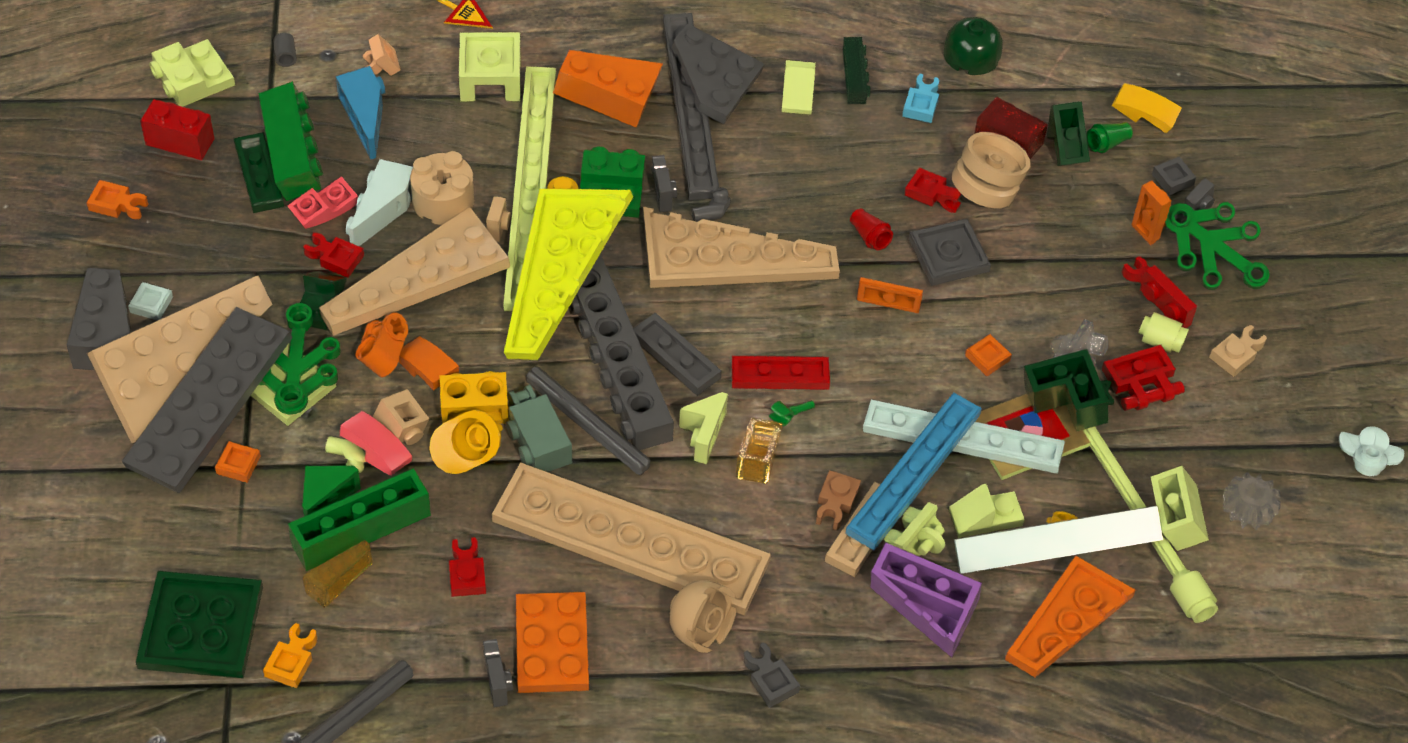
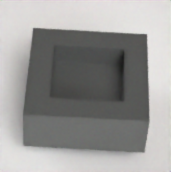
(1174, 175)

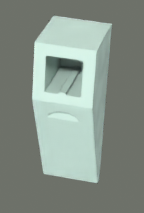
(384, 200)

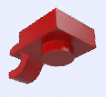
(930, 187)

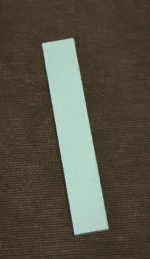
(980, 440)
(1058, 539)

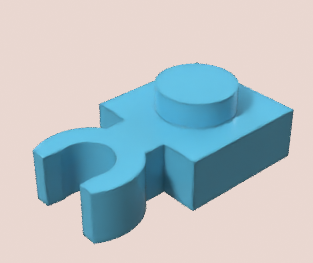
(922, 100)

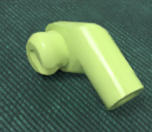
(349, 450)

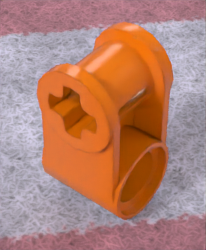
(383, 344)

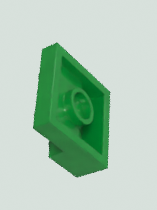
(615, 172)

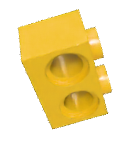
(476, 392)

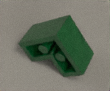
(1068, 382)

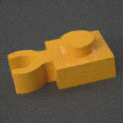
(291, 660)

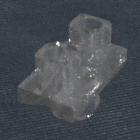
(1083, 339)

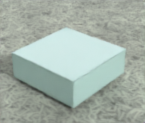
(150, 301)

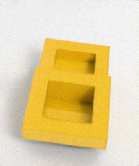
(1140, 102)

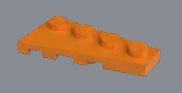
(1068, 614)

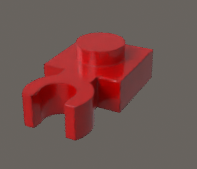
(337, 256)
(467, 571)

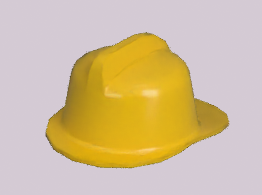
(465, 442)

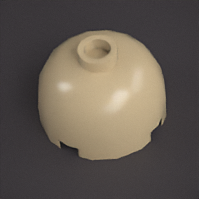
(702, 614)

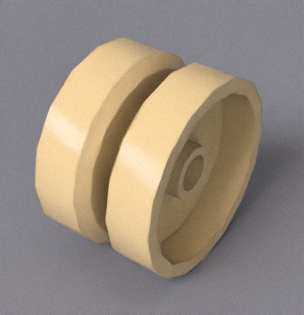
(990, 170)

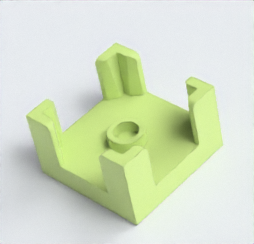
(489, 60)

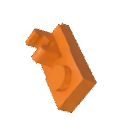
(1151, 212)

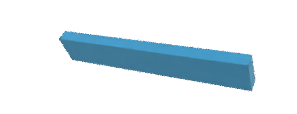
(913, 471)

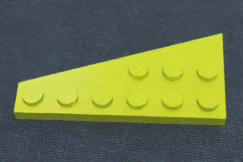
(560, 252)

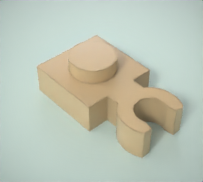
(1236, 353)

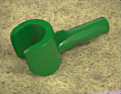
(784, 414)

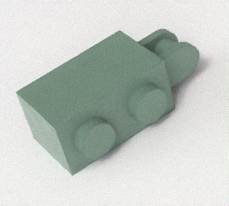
(537, 431)

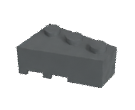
(99, 315)

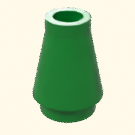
(1107, 136)

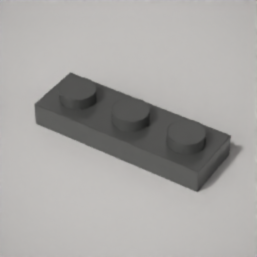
(677, 354)

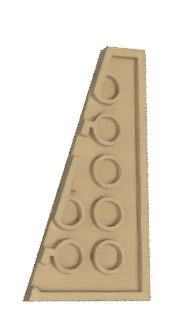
(721, 253)
(438, 263)
(152, 361)

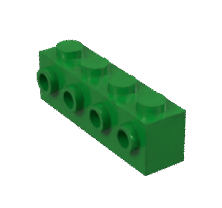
(290, 141)
(359, 518)

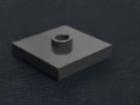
(949, 252)

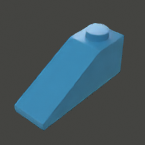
(362, 100)

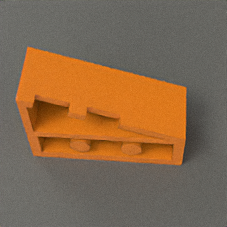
(608, 84)

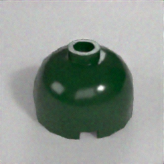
(973, 46)

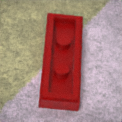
(780, 372)

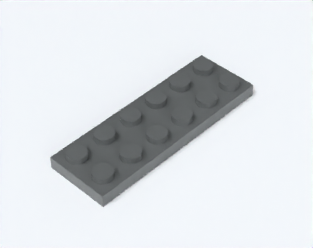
(207, 400)

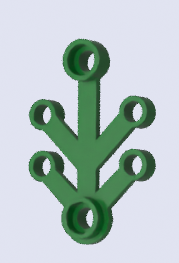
(1213, 241)
(298, 365)

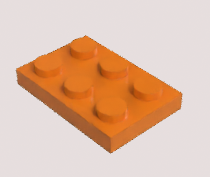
(552, 642)

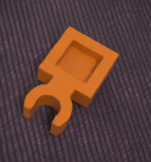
(113, 198)

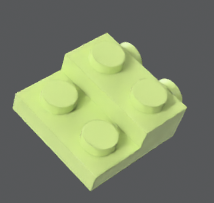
(190, 72)

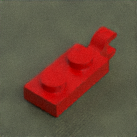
(1161, 291)

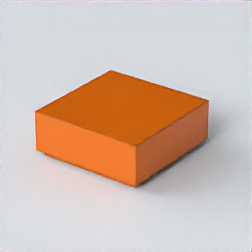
(988, 355)
(237, 461)

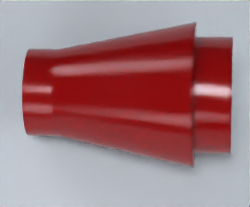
(873, 230)

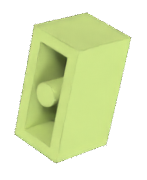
(1179, 508)

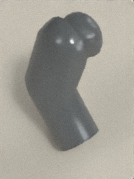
(716, 207)

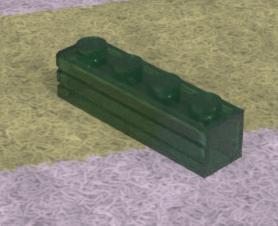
(854, 69)

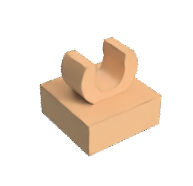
(381, 56)

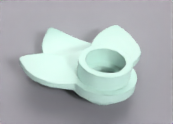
(1370, 450)

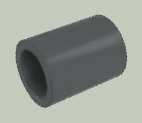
(285, 49)

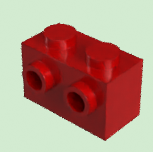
(177, 129)

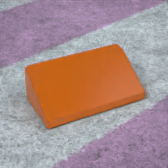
(889, 295)

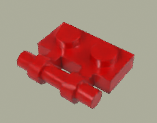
(1139, 369)

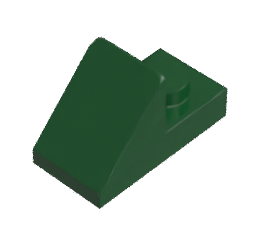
(1069, 133)
(320, 289)

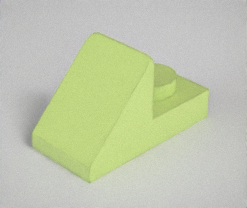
(798, 87)
(705, 421)
(985, 513)

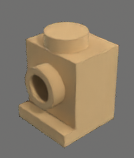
(402, 416)

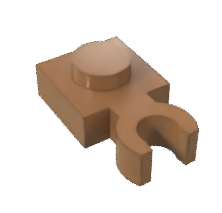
(837, 497)

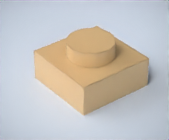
(498, 218)

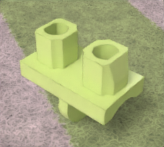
(922, 532)

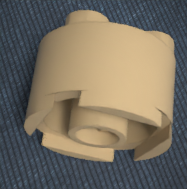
(441, 186)

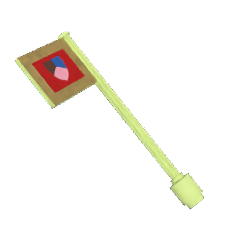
(1017, 414)

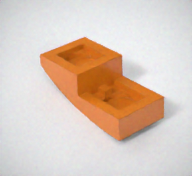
(427, 361)

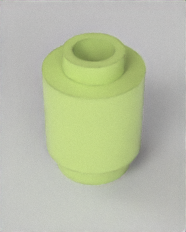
(1164, 332)

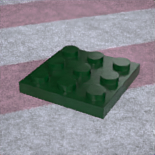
(199, 624)

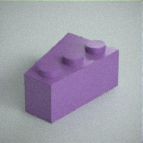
(926, 595)

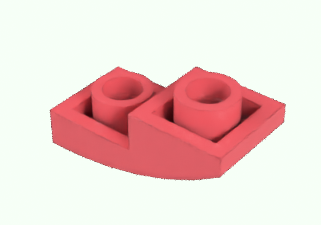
(317, 208)
(381, 445)

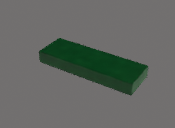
(258, 172)

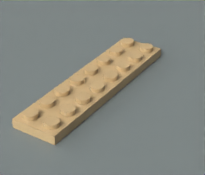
(627, 535)

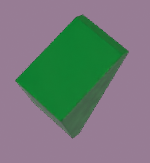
(328, 485)

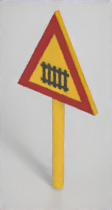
(466, 14)

